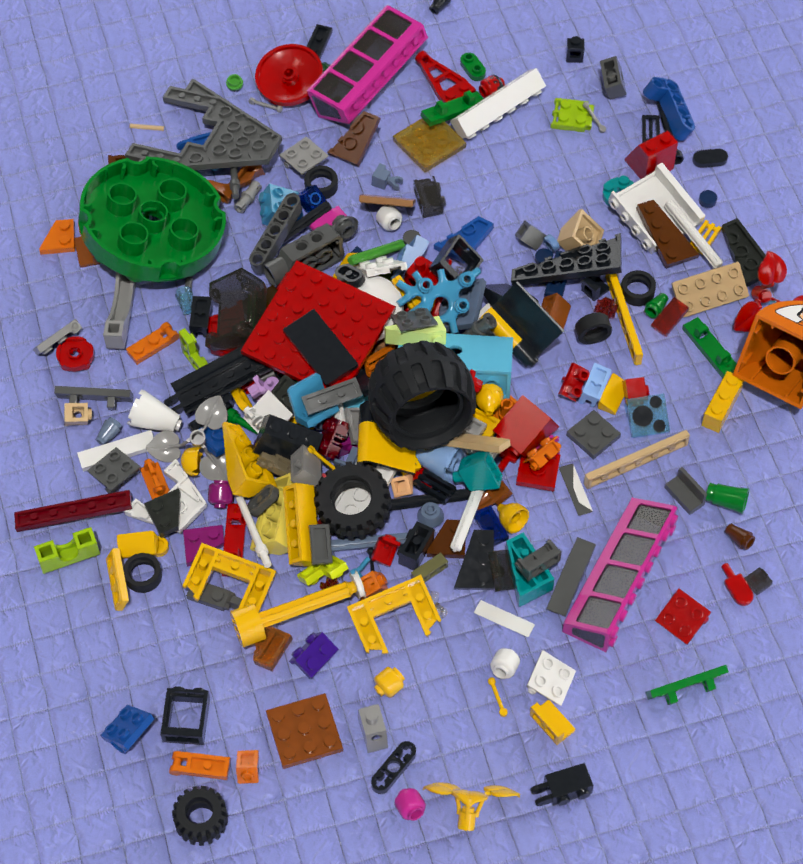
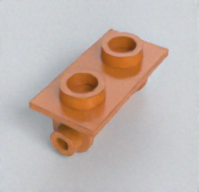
(548, 448)
(154, 479)

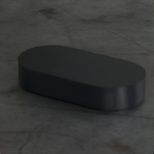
(710, 158)

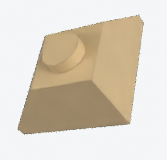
(579, 231)

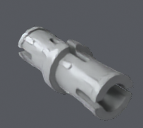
(247, 196)

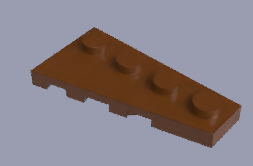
(670, 242)

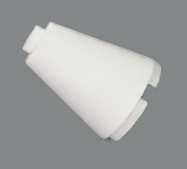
(153, 414)

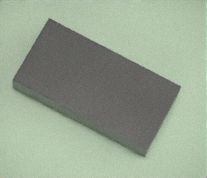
(320, 544)

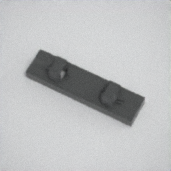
(76, 394)

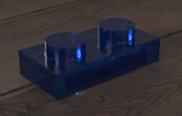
(488, 520)

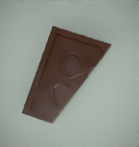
(357, 139)

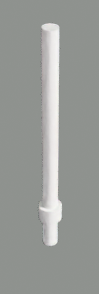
(261, 549)

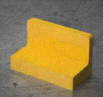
(551, 721)

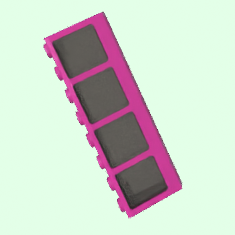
(366, 65)
(620, 572)

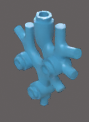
(444, 288)

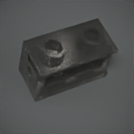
(429, 197)

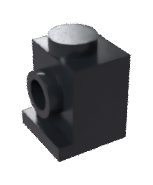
(575, 45)

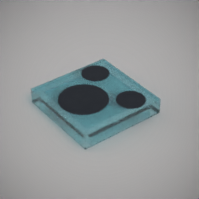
(647, 415)

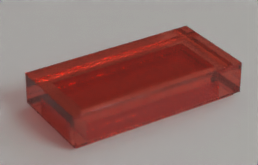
(670, 317)

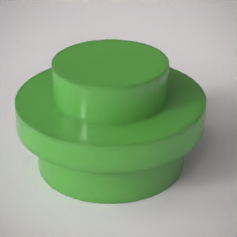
(234, 82)

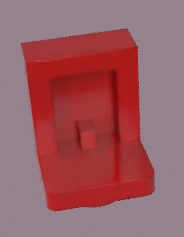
(385, 550)

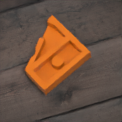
(60, 238)

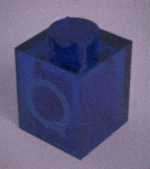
(311, 198)

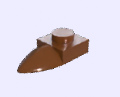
(494, 496)

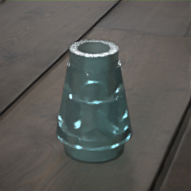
(184, 297)

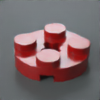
(75, 363)

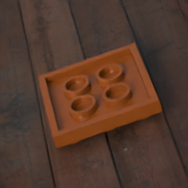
(304, 731)

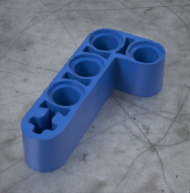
(673, 105)

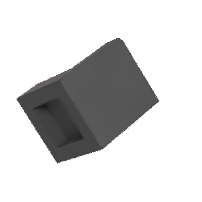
(530, 235)

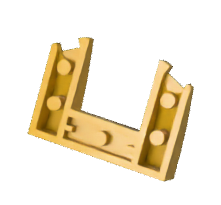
(211, 558)
(410, 591)

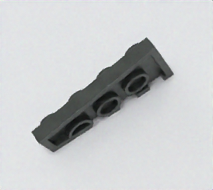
(743, 250)

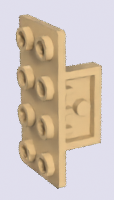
(711, 288)

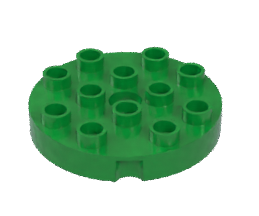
(118, 226)

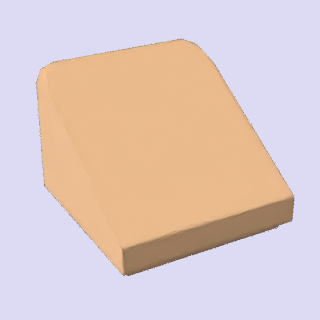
(402, 485)

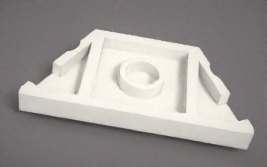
(380, 265)

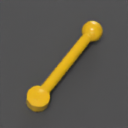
(311, 449)
(503, 711)

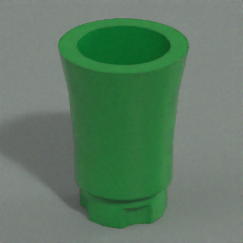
(728, 496)

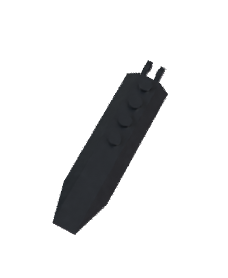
(213, 380)

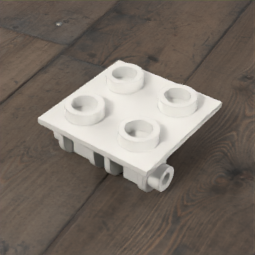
(266, 405)
(551, 678)

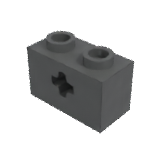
(613, 77)

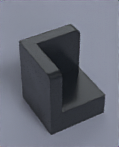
(594, 287)

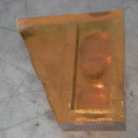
(272, 648)

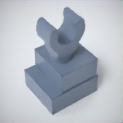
(381, 178)

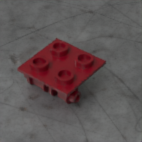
(330, 428)

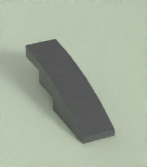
(571, 576)

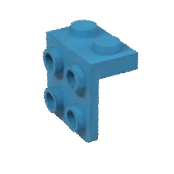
(270, 201)
(304, 387)

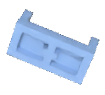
(595, 384)

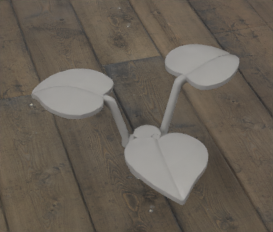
(166, 443)

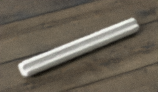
(693, 234)
(466, 520)

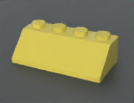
(272, 523)

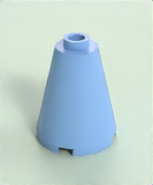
(441, 460)

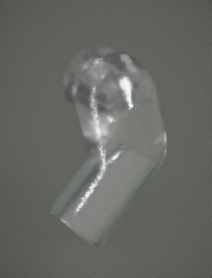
(441, 611)

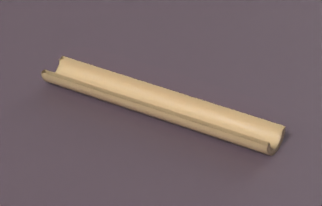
(148, 127)

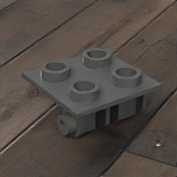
(413, 319)
(114, 470)

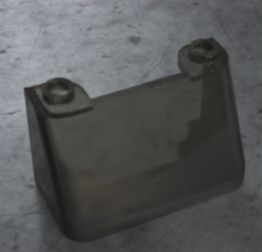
(241, 306)

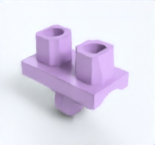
(260, 387)

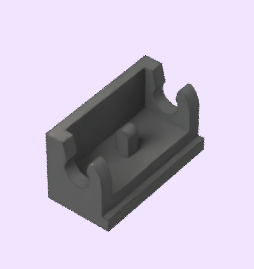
(539, 560)

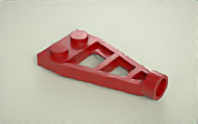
(428, 64)

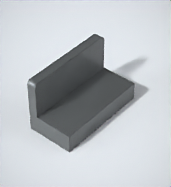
(686, 491)

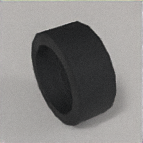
(324, 172)
(642, 277)
(585, 326)
(144, 586)

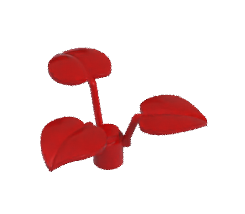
(770, 271)

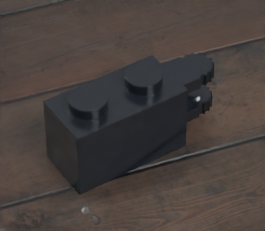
(564, 786)

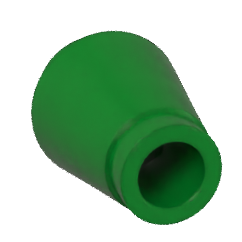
(656, 305)

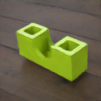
(58, 556)

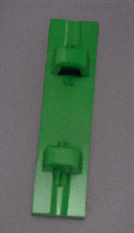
(445, 111)
(709, 346)
(705, 678)

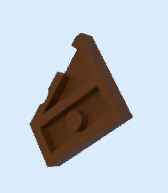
(443, 540)

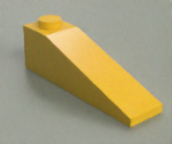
(243, 473)

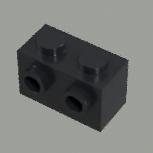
(416, 545)

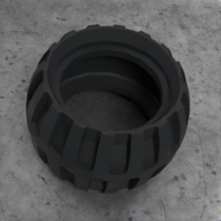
(412, 372)

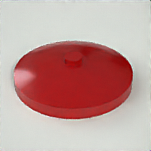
(287, 74)

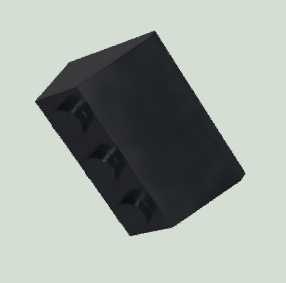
(284, 437)

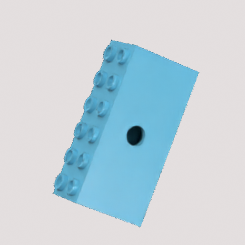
(486, 355)

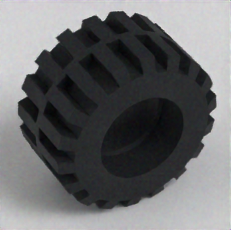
(200, 799)

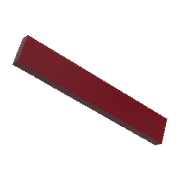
(73, 510)

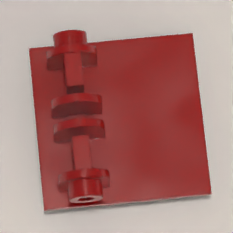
(683, 616)

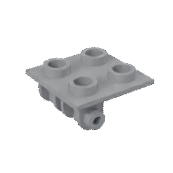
(303, 156)

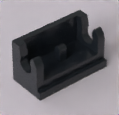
(200, 315)

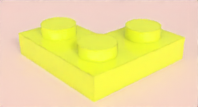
(312, 573)

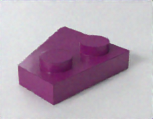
(194, 537)

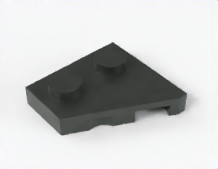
(165, 512)

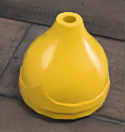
(489, 398)
(513, 516)

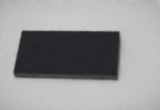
(320, 347)

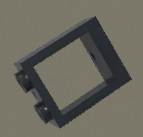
(459, 246)
(185, 735)

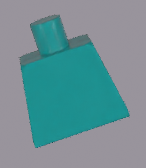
(478, 472)

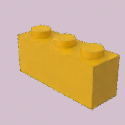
(722, 402)

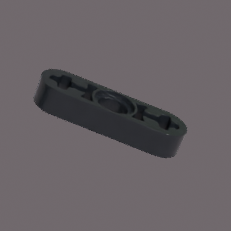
(407, 759)

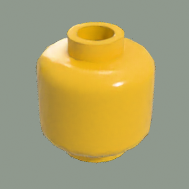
(388, 682)

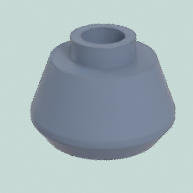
(430, 515)

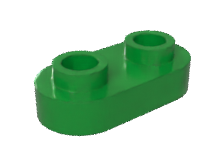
(471, 64)

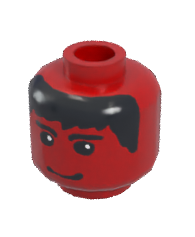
(490, 85)

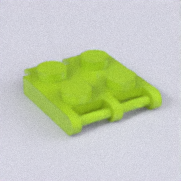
(571, 115)

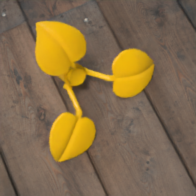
(467, 814)

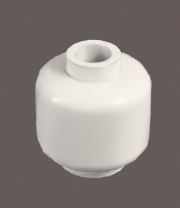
(389, 217)
(505, 663)

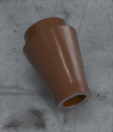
(740, 536)

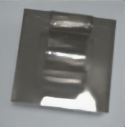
(758, 581)

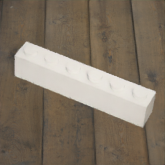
(498, 103)

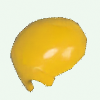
(190, 461)

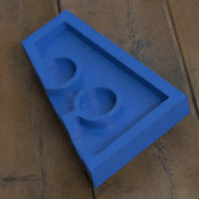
(473, 232)

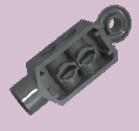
(316, 249)

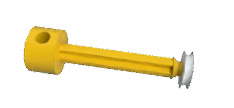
(250, 624)

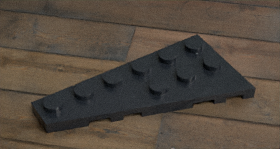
(574, 264)

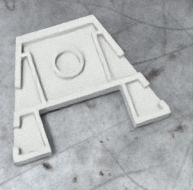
(190, 504)

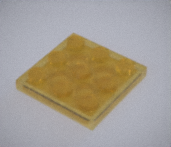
(428, 144)

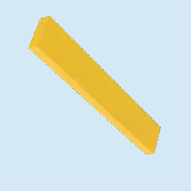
(625, 318)

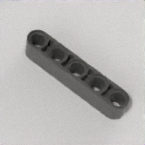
(276, 224)

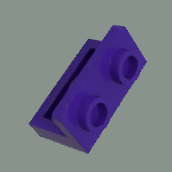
(313, 654)

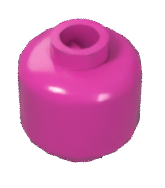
(410, 804)

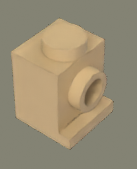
(71, 409)

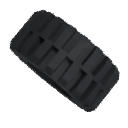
(353, 477)

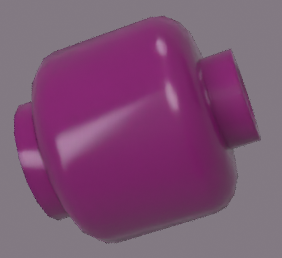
(220, 494)

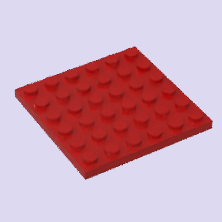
(347, 311)

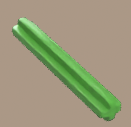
(376, 252)

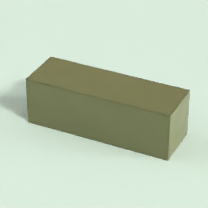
(431, 567)

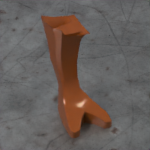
(245, 176)

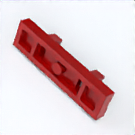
(234, 534)

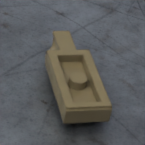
(274, 464)

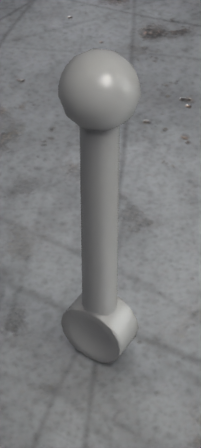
(278, 108)
(602, 128)

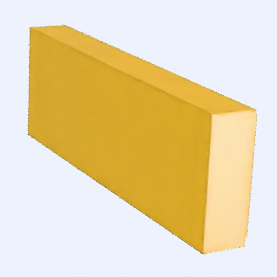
(117, 579)

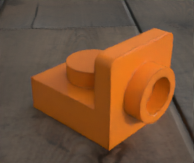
(374, 583)
(247, 766)

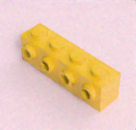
(299, 514)

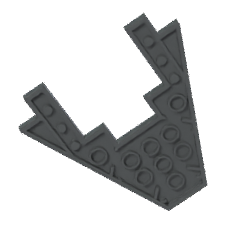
(233, 142)

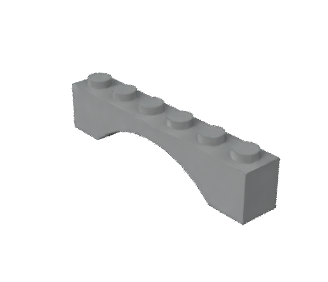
(118, 320)

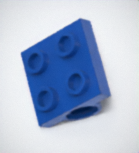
(127, 728)

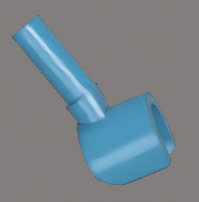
(360, 568)

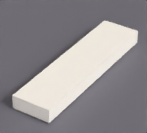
(130, 446)

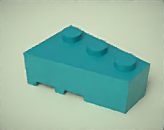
(526, 590)

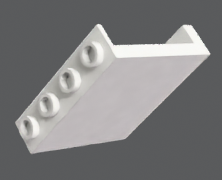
(662, 188)

